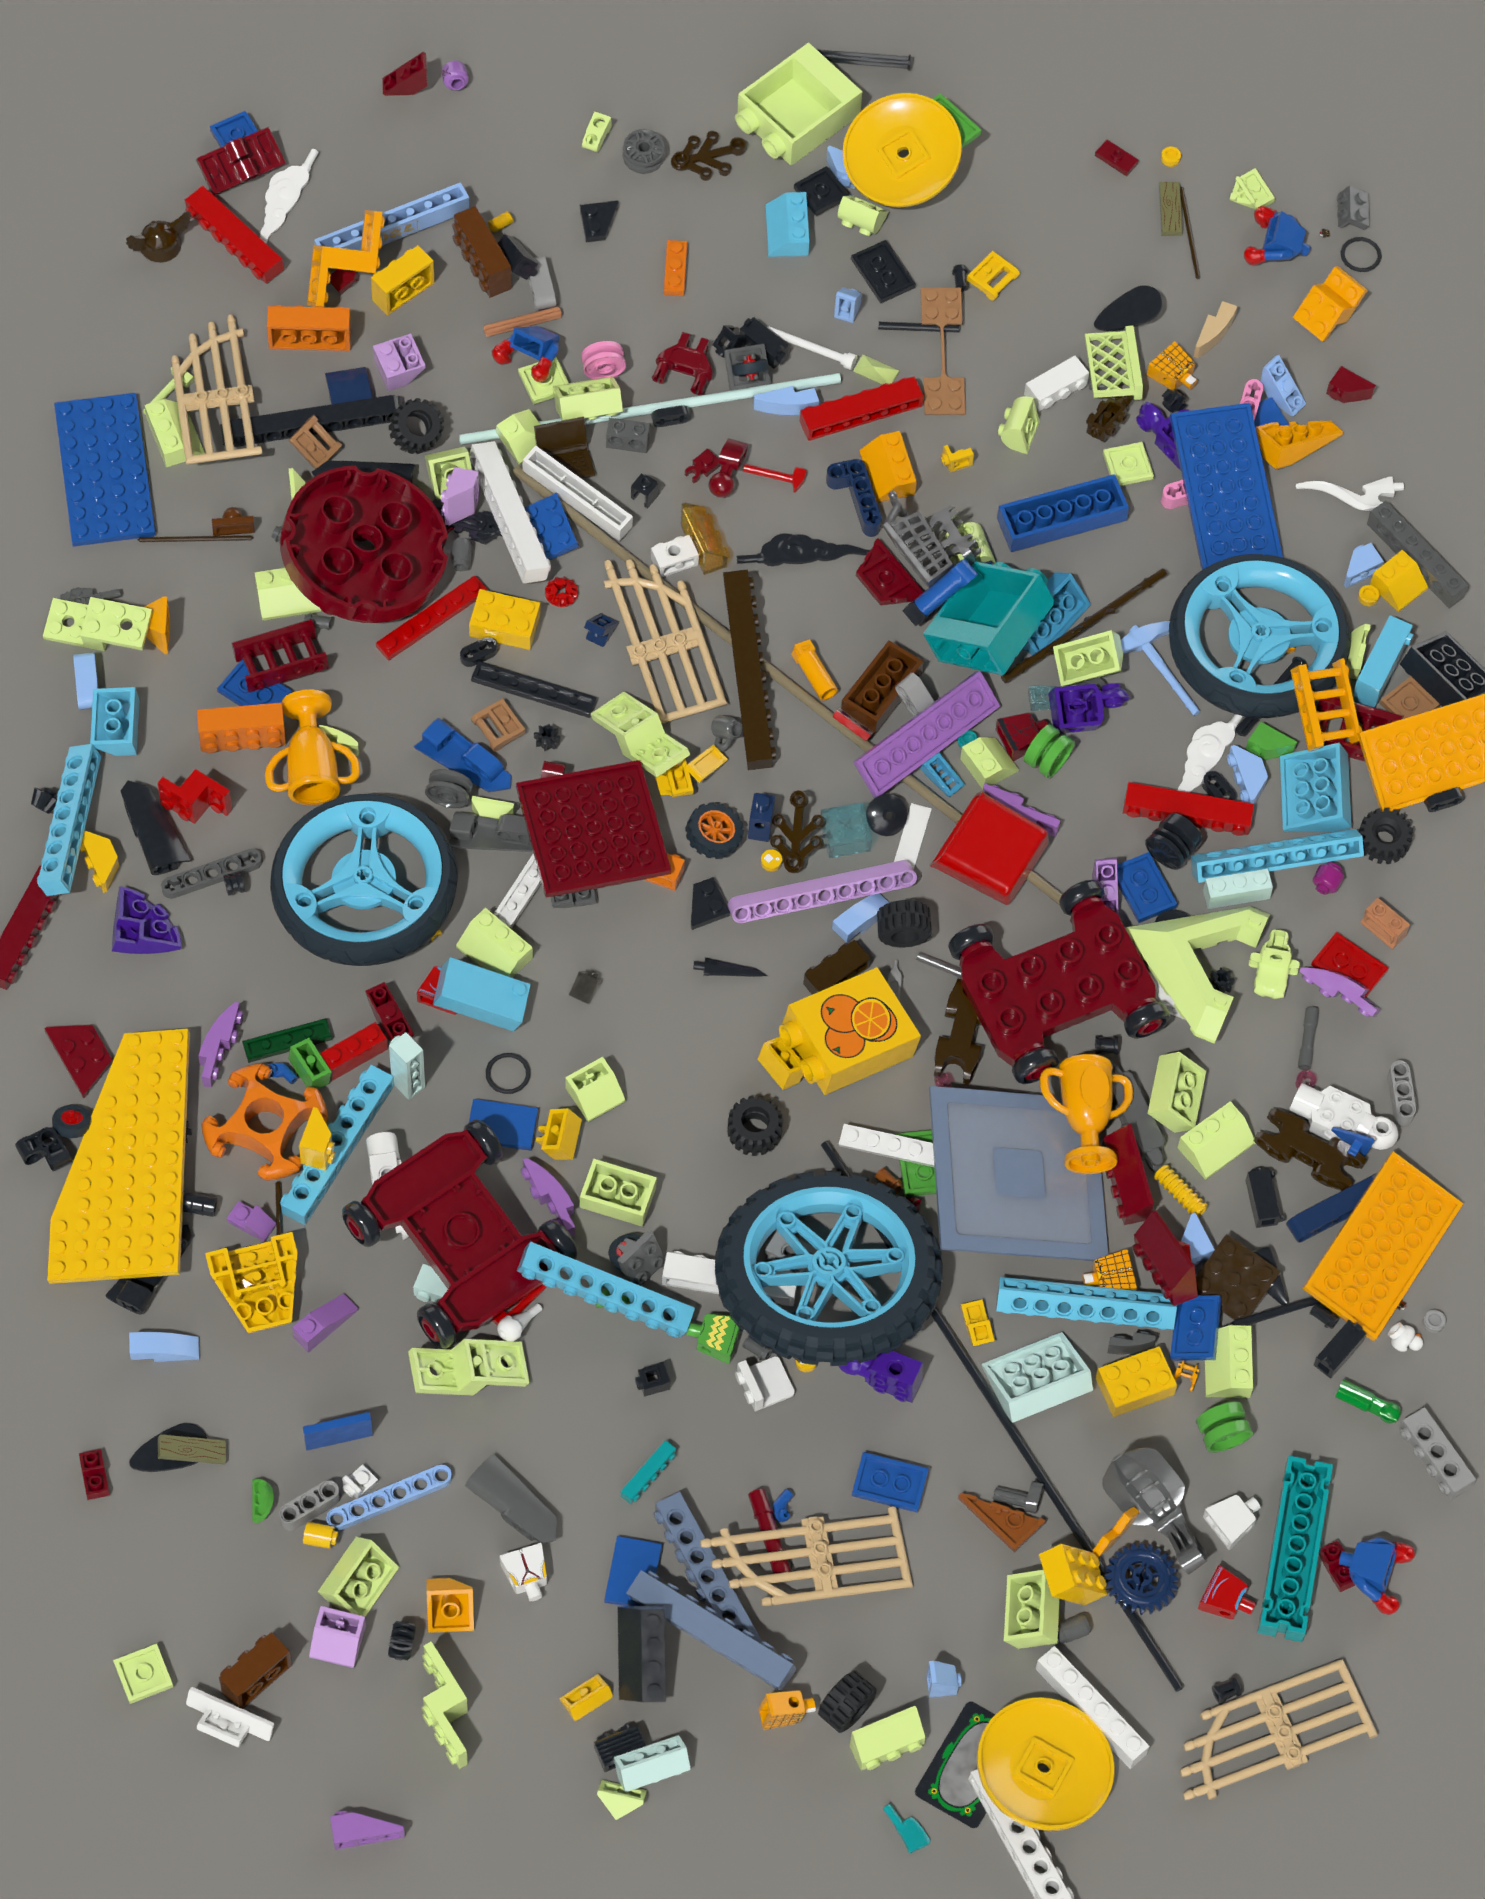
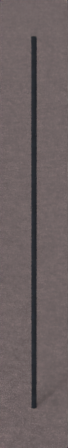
(1031, 1461)

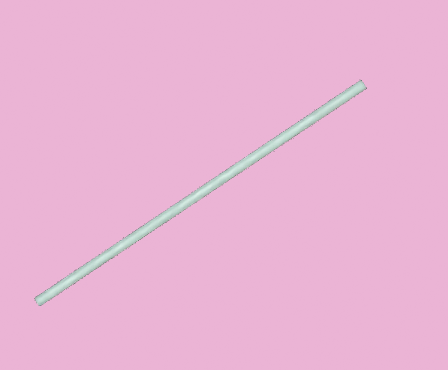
(690, 402)

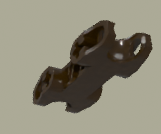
(959, 1047)
(1297, 1143)

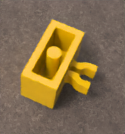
(781, 1063)
(560, 1134)

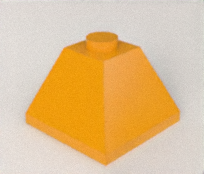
(160, 624)
(449, 1606)

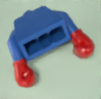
(1282, 240)
(533, 342)
(1372, 1568)

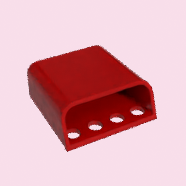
(992, 849)

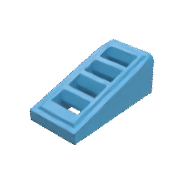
(937, 780)

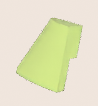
(1357, 650)

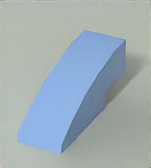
(785, 401)
(858, 917)
(163, 1346)

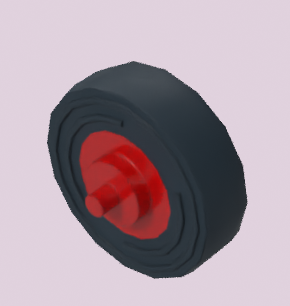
(71, 1121)

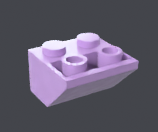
(398, 361)
(461, 495)
(337, 1637)

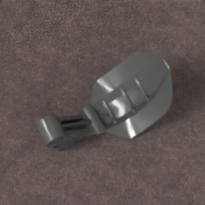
(1153, 1487)

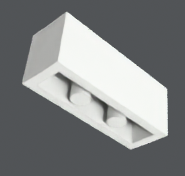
(1057, 383)

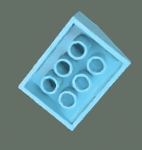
(1316, 790)

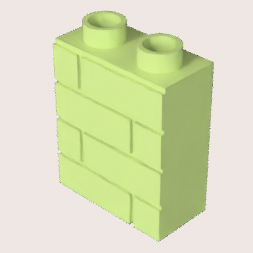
(798, 105)

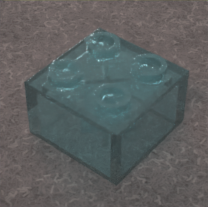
(846, 830)

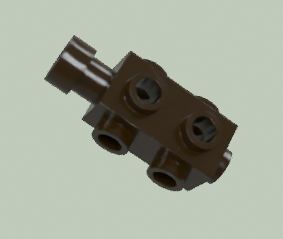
(1100, 424)

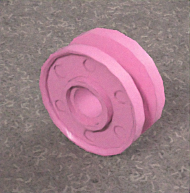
(603, 360)

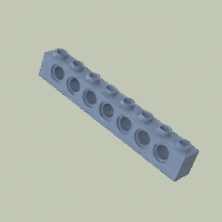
(676, 1507)

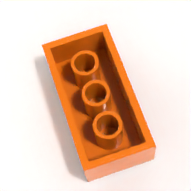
(309, 328)
(241, 727)

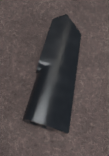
(402, 469)
(152, 829)
(136, 1293)

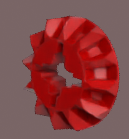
(561, 599)

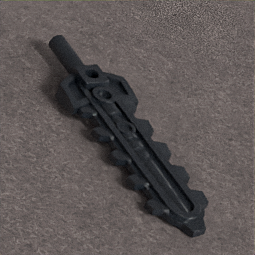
(481, 526)

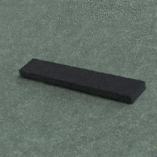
(534, 689)

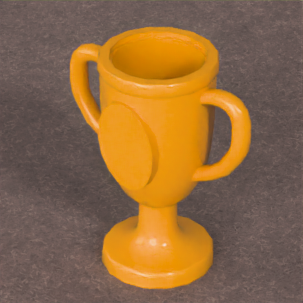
(311, 755)
(1087, 1107)

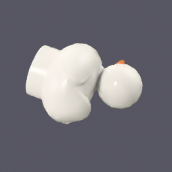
(1404, 1336)

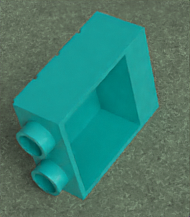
(990, 618)

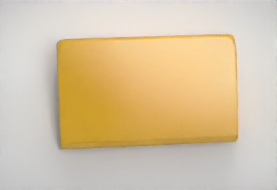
(586, 1697)

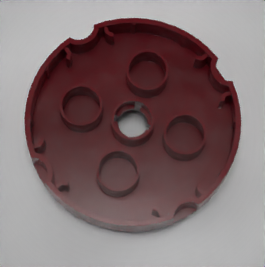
(357, 582)

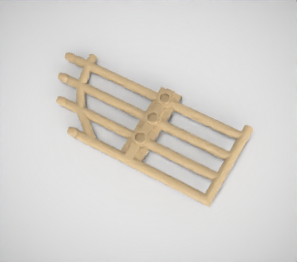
(222, 397)
(665, 645)
(819, 1557)
(1279, 1727)

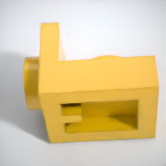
(957, 460)

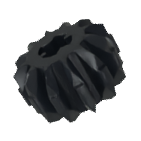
(401, 1640)

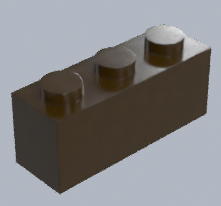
(844, 964)

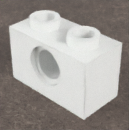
(667, 564)

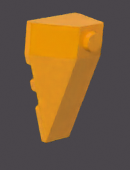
(1292, 442)

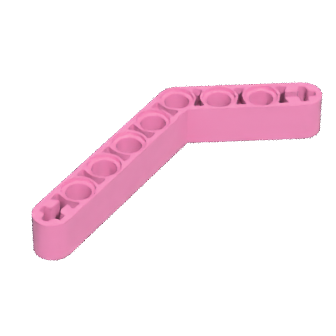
(1174, 493)

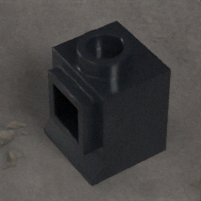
(727, 334)
(646, 486)
(656, 1386)

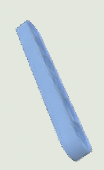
(387, 1494)

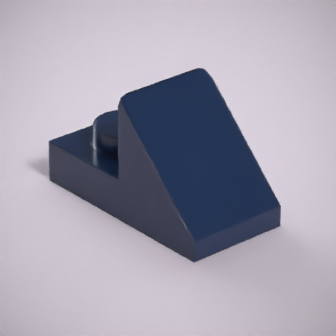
(600, 629)

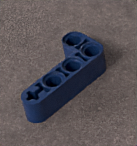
(860, 497)

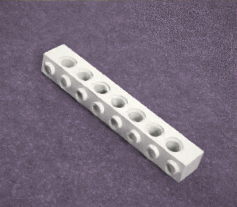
(1014, 1844)

